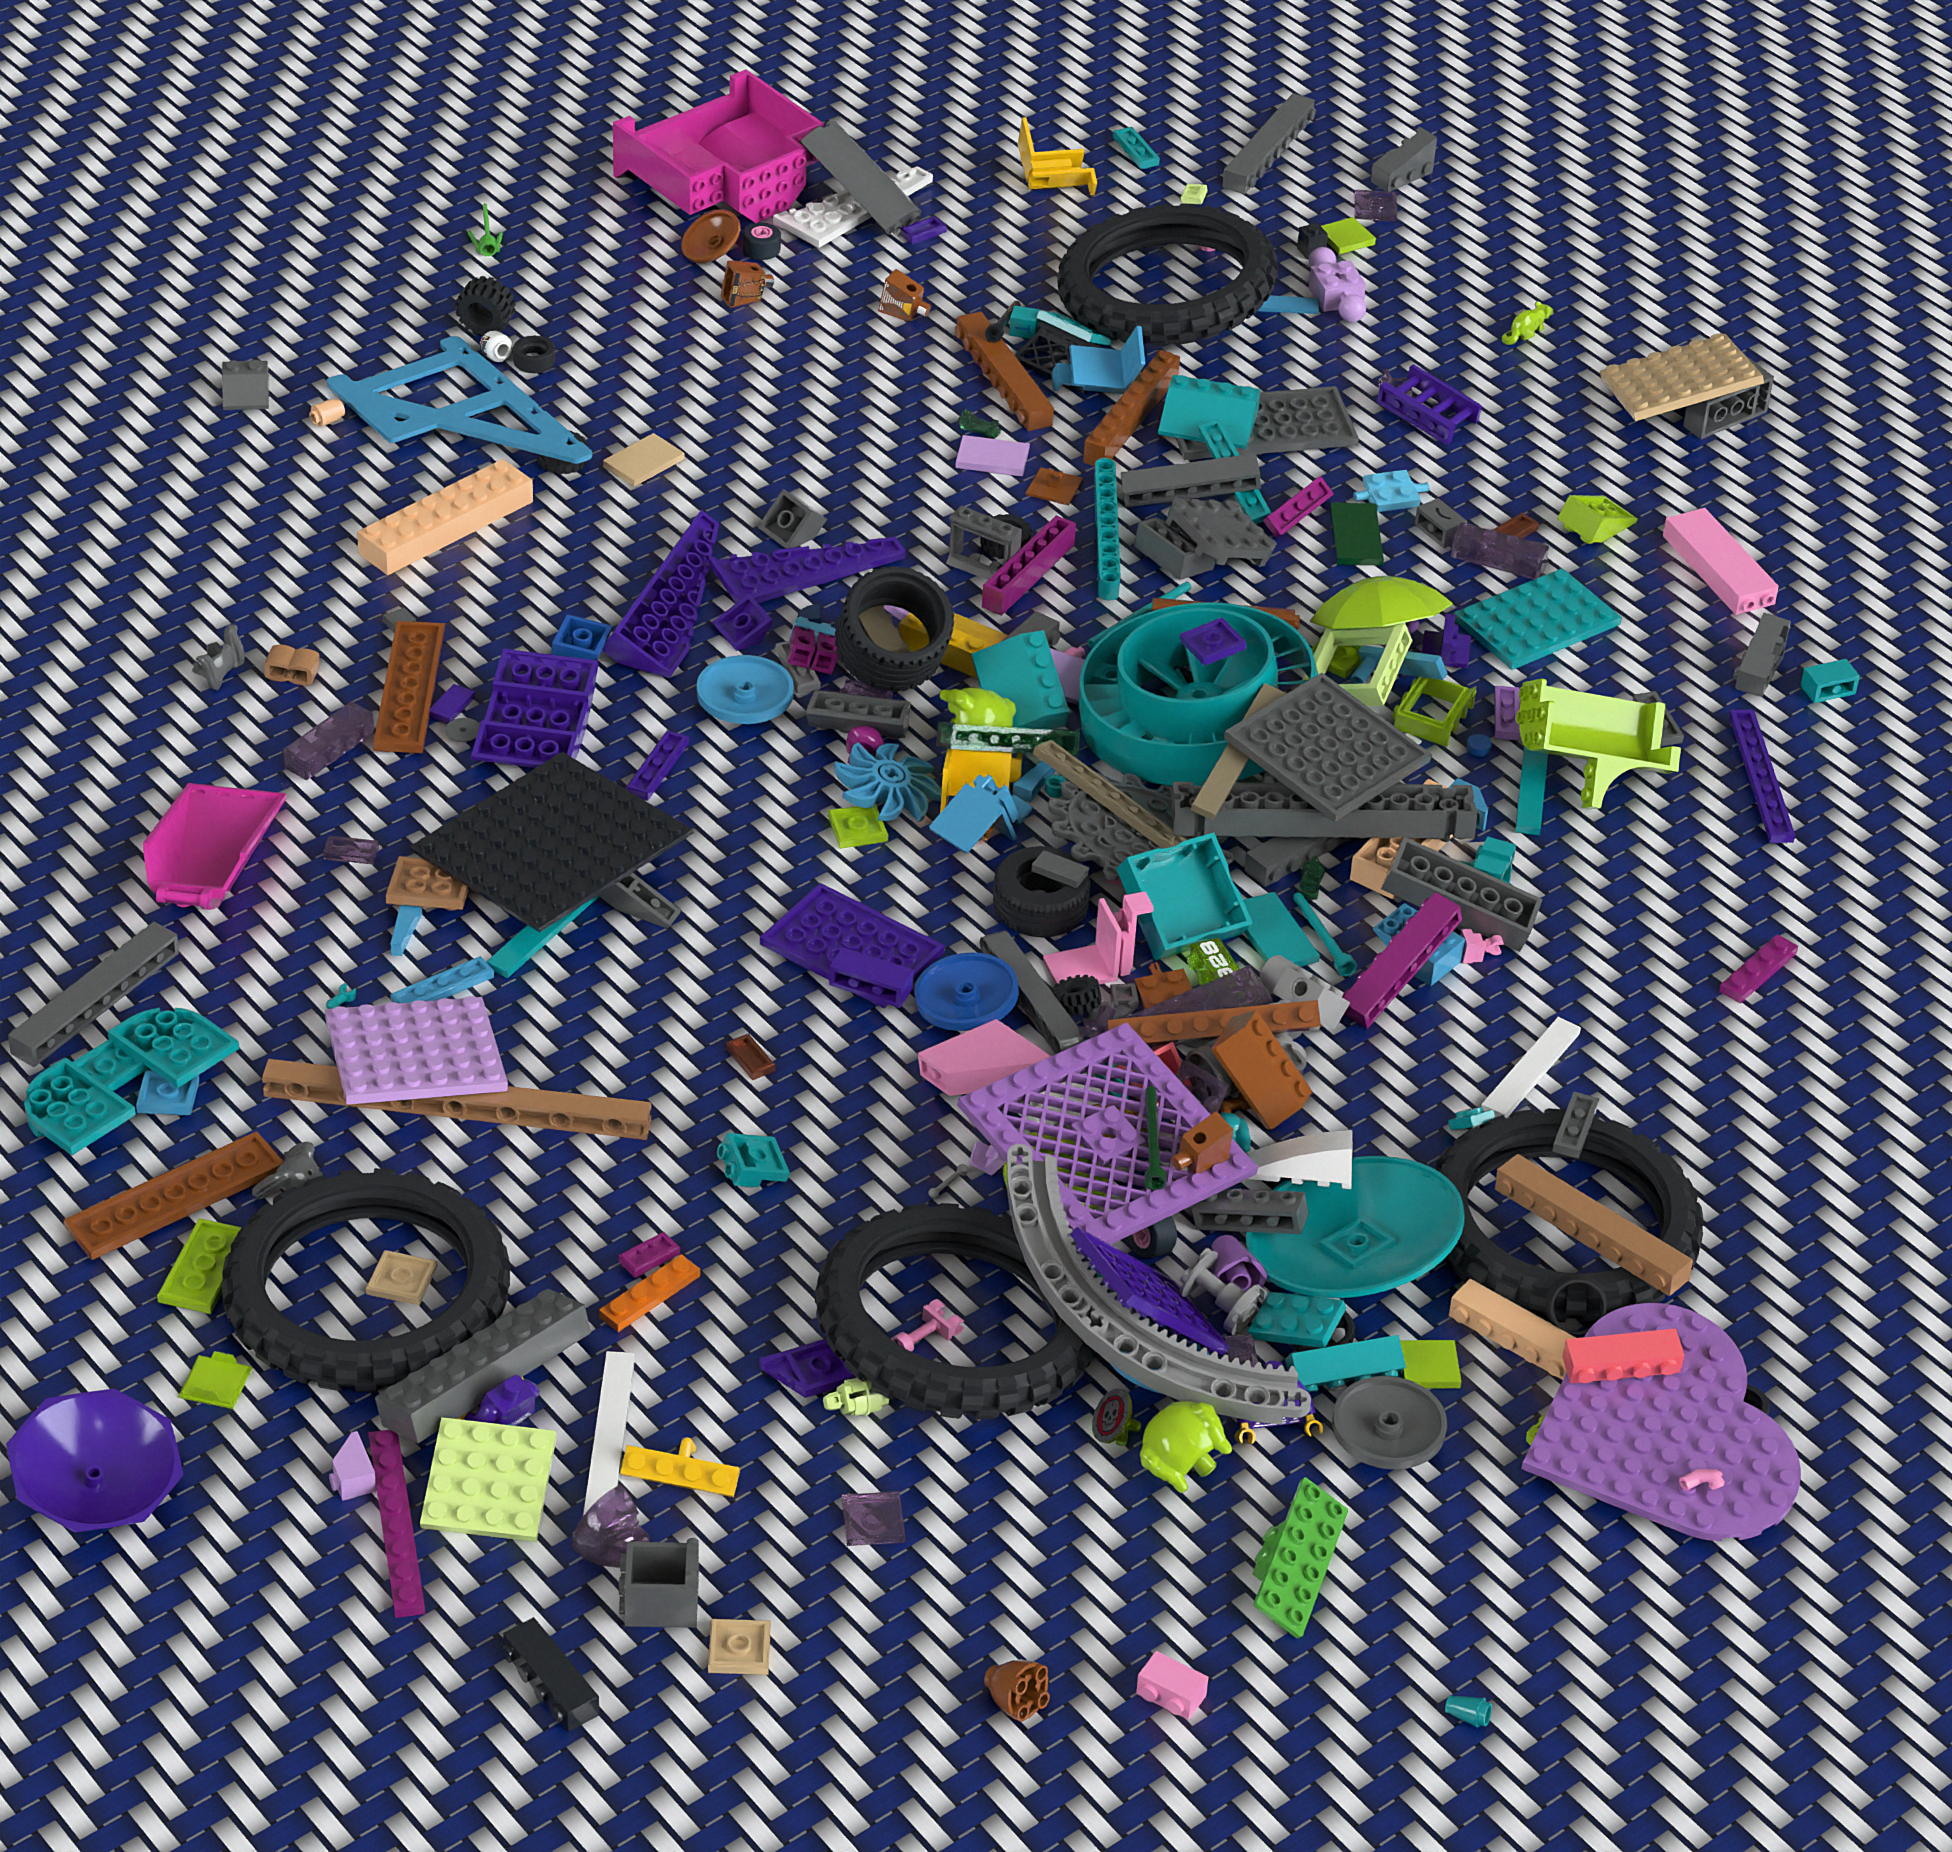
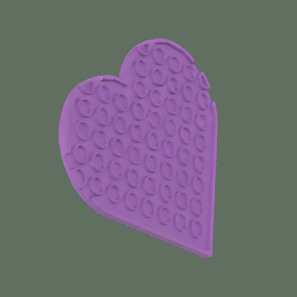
(1640, 1435)

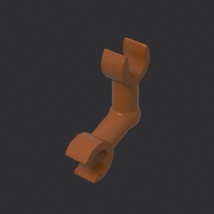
(1238, 1102)

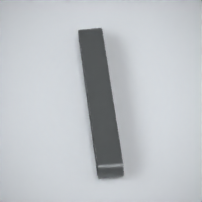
(1034, 994)

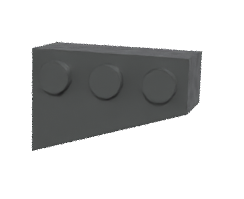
(1407, 163)

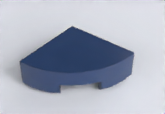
(811, 612)

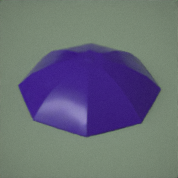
(94, 1460)

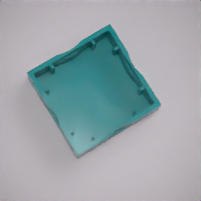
(1189, 895)

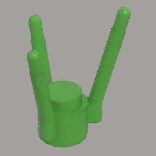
(487, 244)

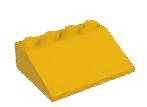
(966, 639)

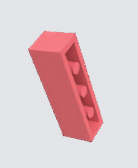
(1623, 1356)

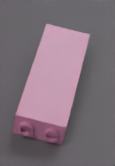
(1720, 561)

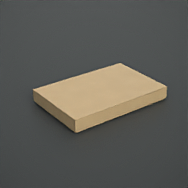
(643, 459)

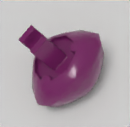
(867, 737)

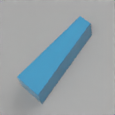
(1032, 782)
(405, 925)

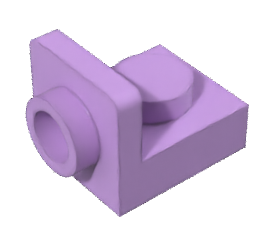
(986, 1158)

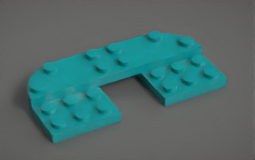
(76, 1099)

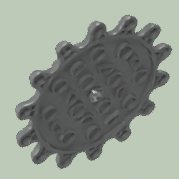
(1104, 835)

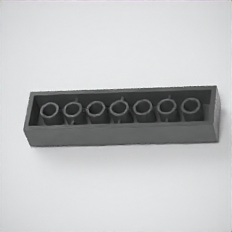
(471, 1369)

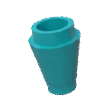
(1469, 1709)

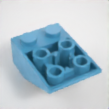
(1441, 961)

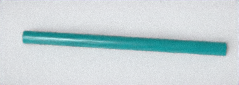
(1173, 594)

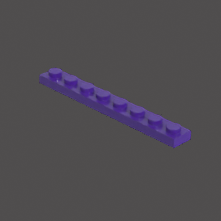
(1762, 776)

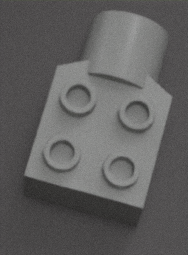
(1299, 985)

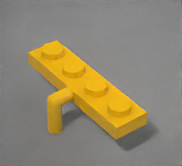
(680, 1469)

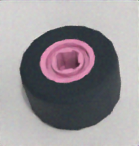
(761, 241)
(1155, 1239)

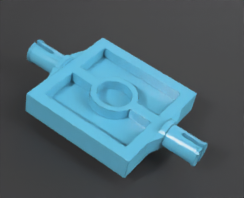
(1391, 490)

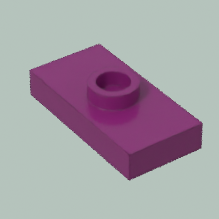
(649, 1254)

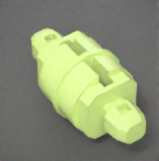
(862, 1404)

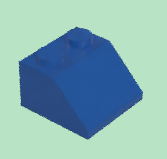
(580, 638)

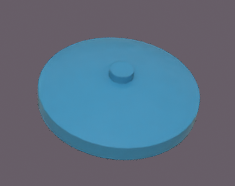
(745, 689)

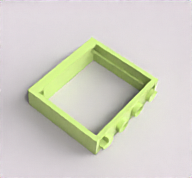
(1398, 643)

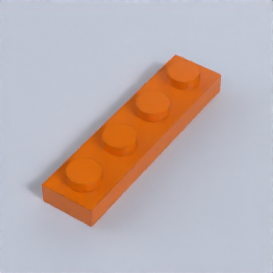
(649, 1293)

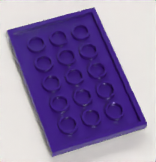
(829, 920)
(1148, 1292)

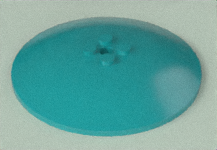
(1367, 1237)

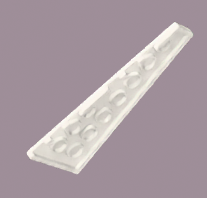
(841, 212)

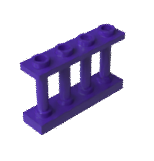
(1420, 415)

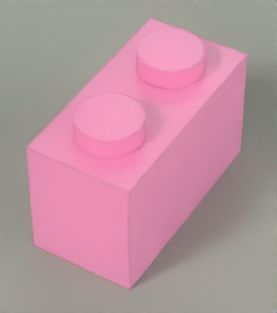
(1172, 1685)

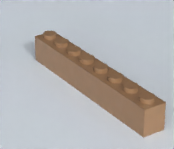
(1594, 1224)

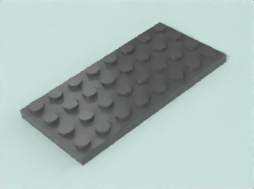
(1291, 423)

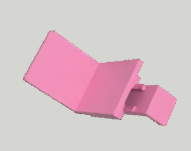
(1113, 944)

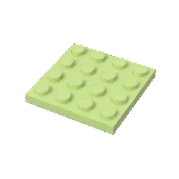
(488, 1479)

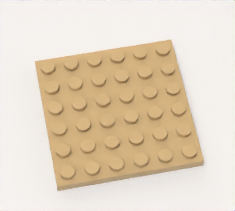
(1681, 376)

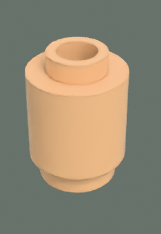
(327, 412)

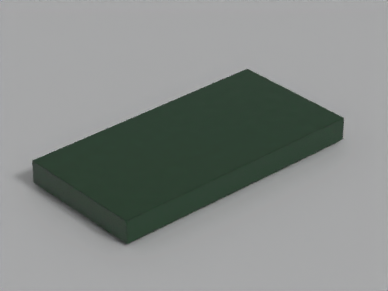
(1356, 534)

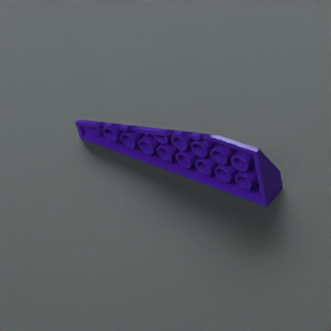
(662, 618)

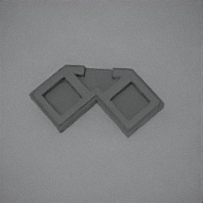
(1123, 1001)

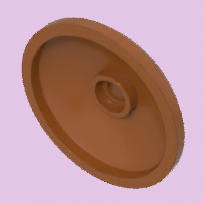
(711, 236)

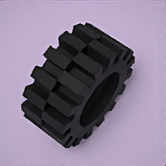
(1078, 994)

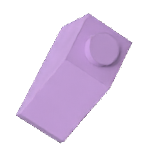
(352, 1470)

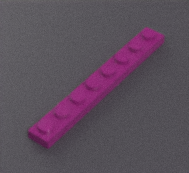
(396, 1524)

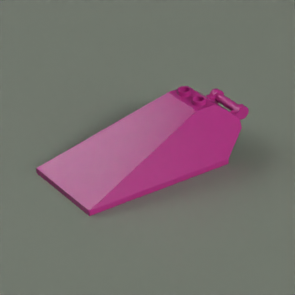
(206, 842)

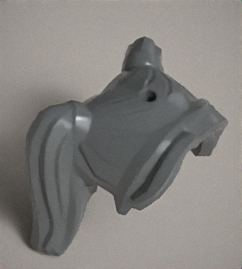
(220, 660)
(294, 1171)

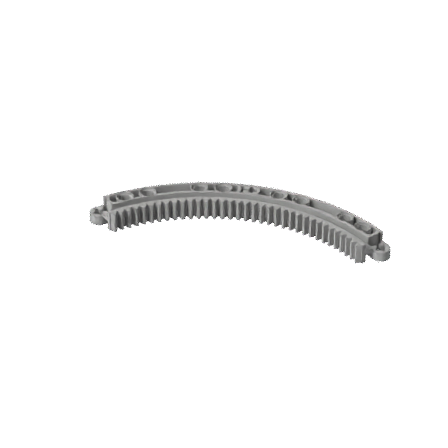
(1113, 1328)

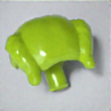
(979, 706)
(1181, 1440)

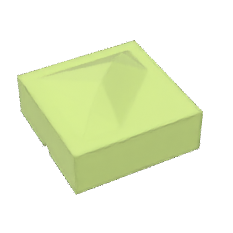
(1194, 193)

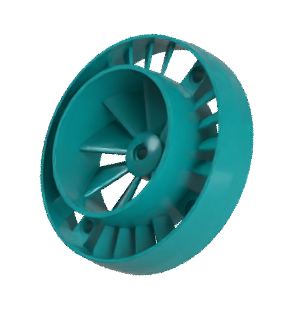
(1182, 735)

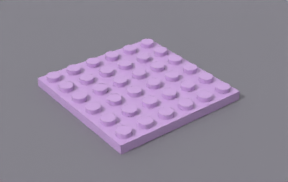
(415, 1050)

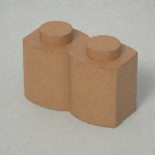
(292, 665)

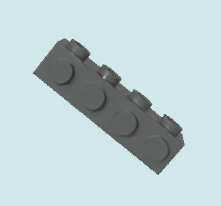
(1252, 1211)

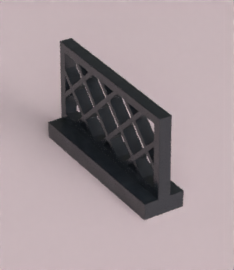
(1055, 340)

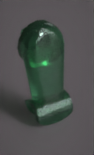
(972, 423)
(1311, 878)

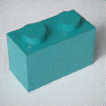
(1830, 680)

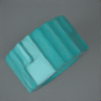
(1053, 786)

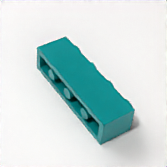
(1348, 1362)

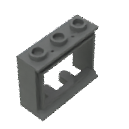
(986, 527)

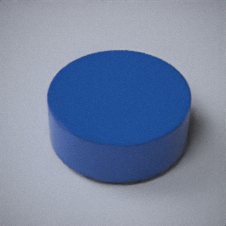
(1478, 745)

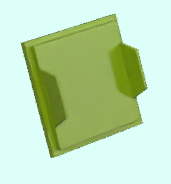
(216, 1380)

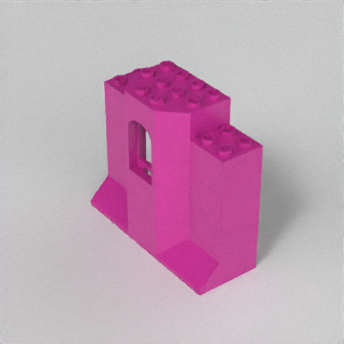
(725, 150)

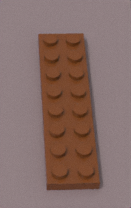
(409, 687)
(173, 1195)

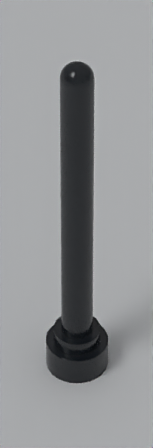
(995, 330)

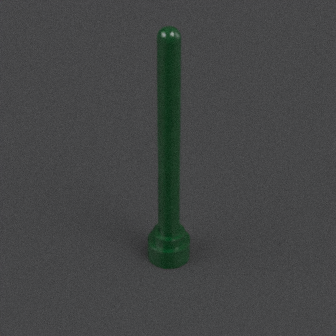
(1154, 1175)

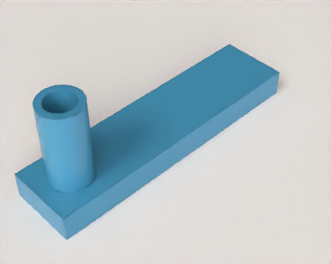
(1291, 305)
(1413, 664)

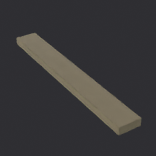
(1230, 764)
(1107, 794)

